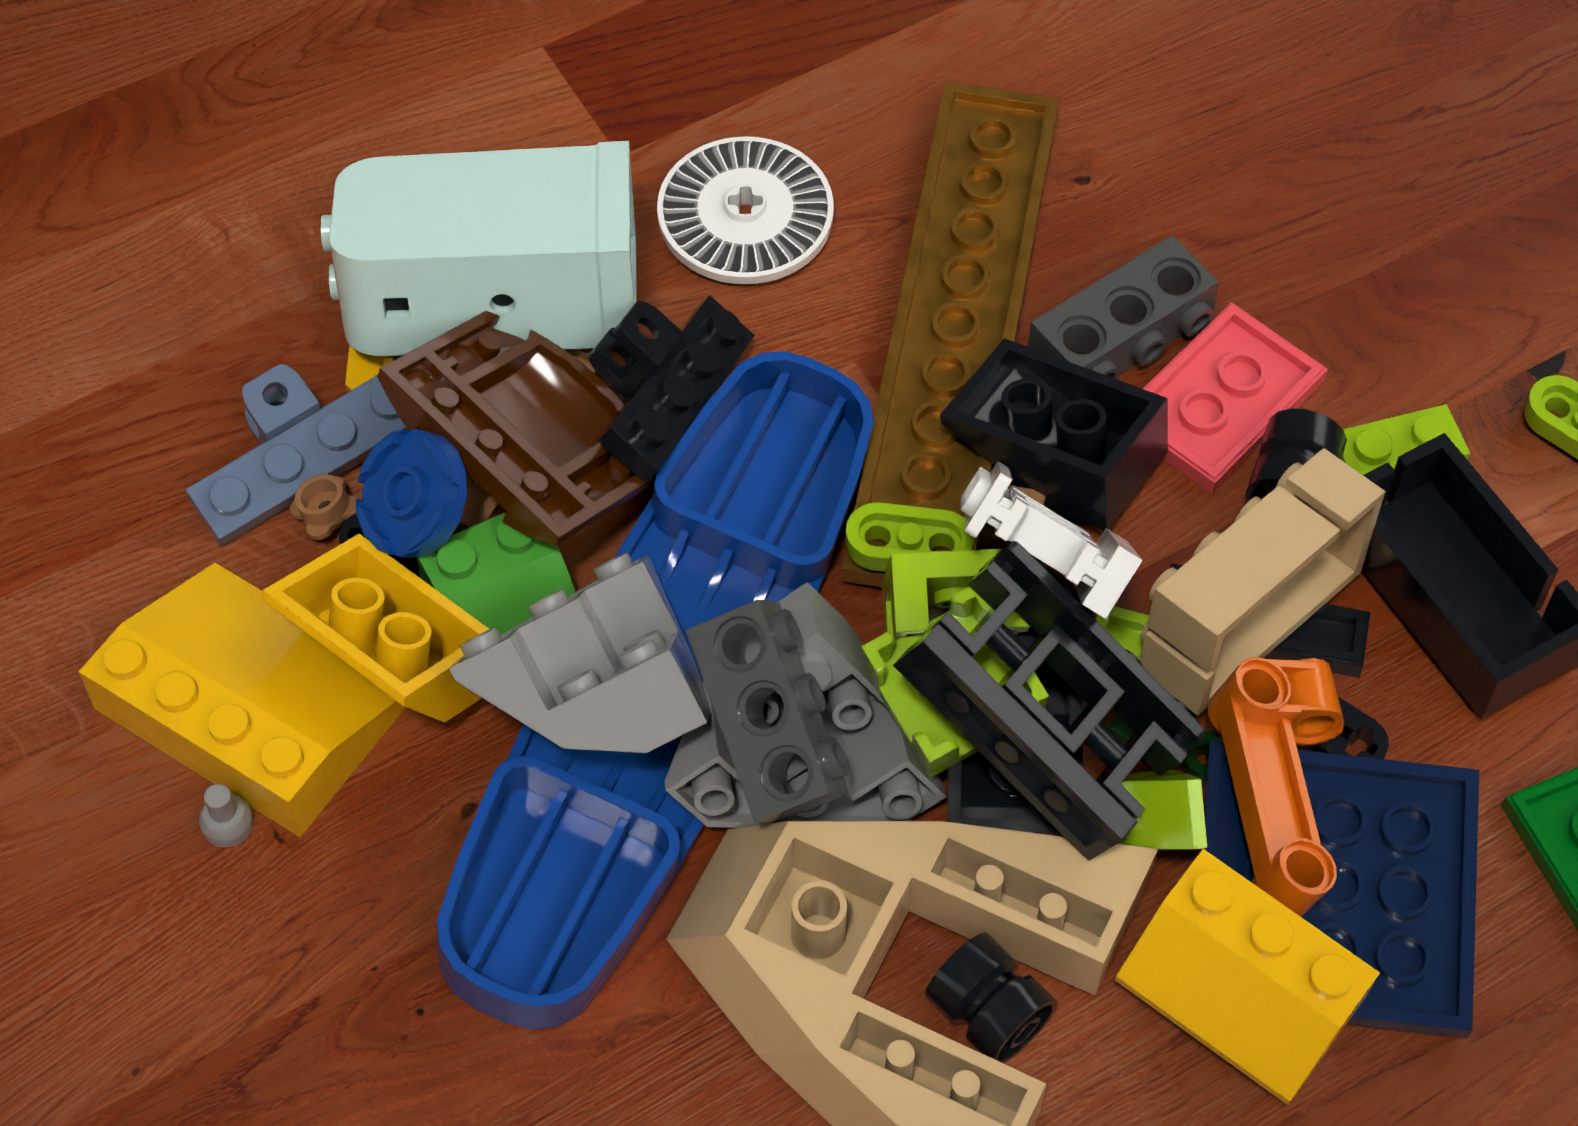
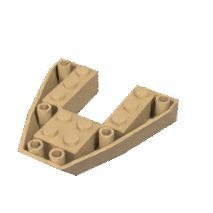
(807, 910)

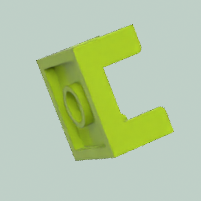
(930, 579)
(926, 730)

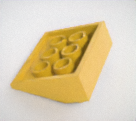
(240, 696)

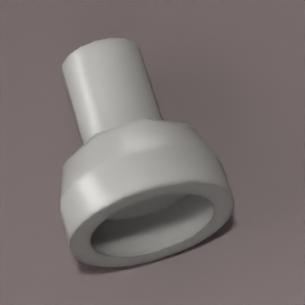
(225, 817)

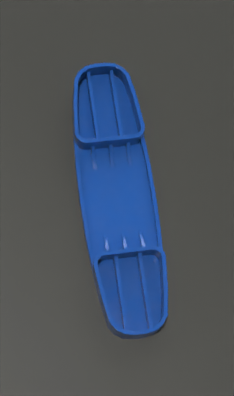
(589, 840)

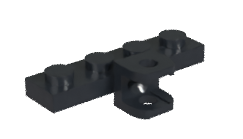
(670, 374)

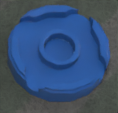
(411, 493)

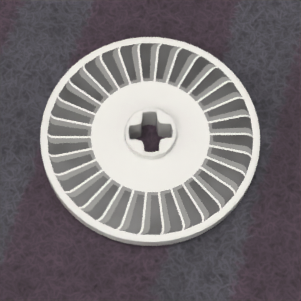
(787, 217)

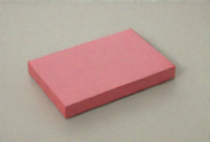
(1226, 392)

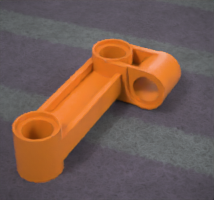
(1262, 717)

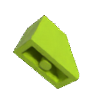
(1171, 813)

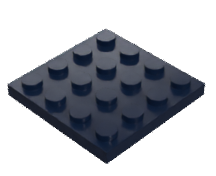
(1402, 881)

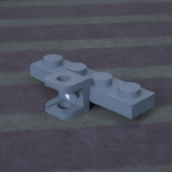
(294, 446)

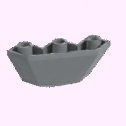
(594, 665)
(883, 771)

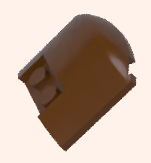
(521, 423)

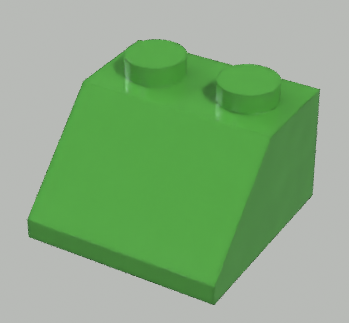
(495, 572)

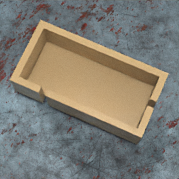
(1259, 577)

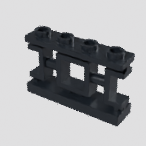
(1019, 732)

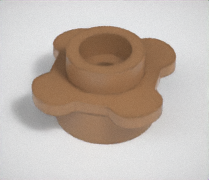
(323, 505)

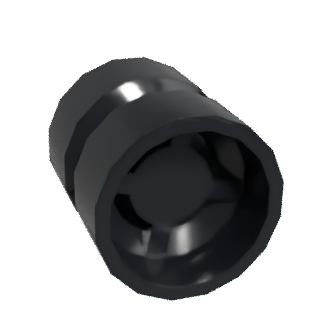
(1289, 439)
(981, 989)

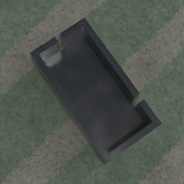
(1469, 578)

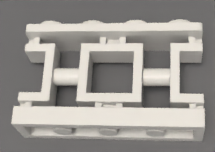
(1096, 569)

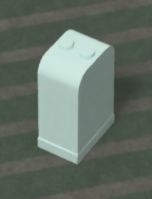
(473, 232)

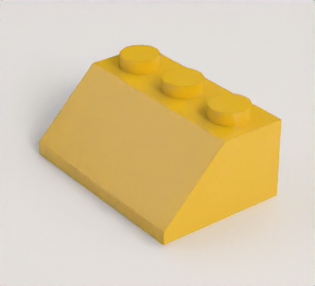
(382, 624)
(1246, 976)

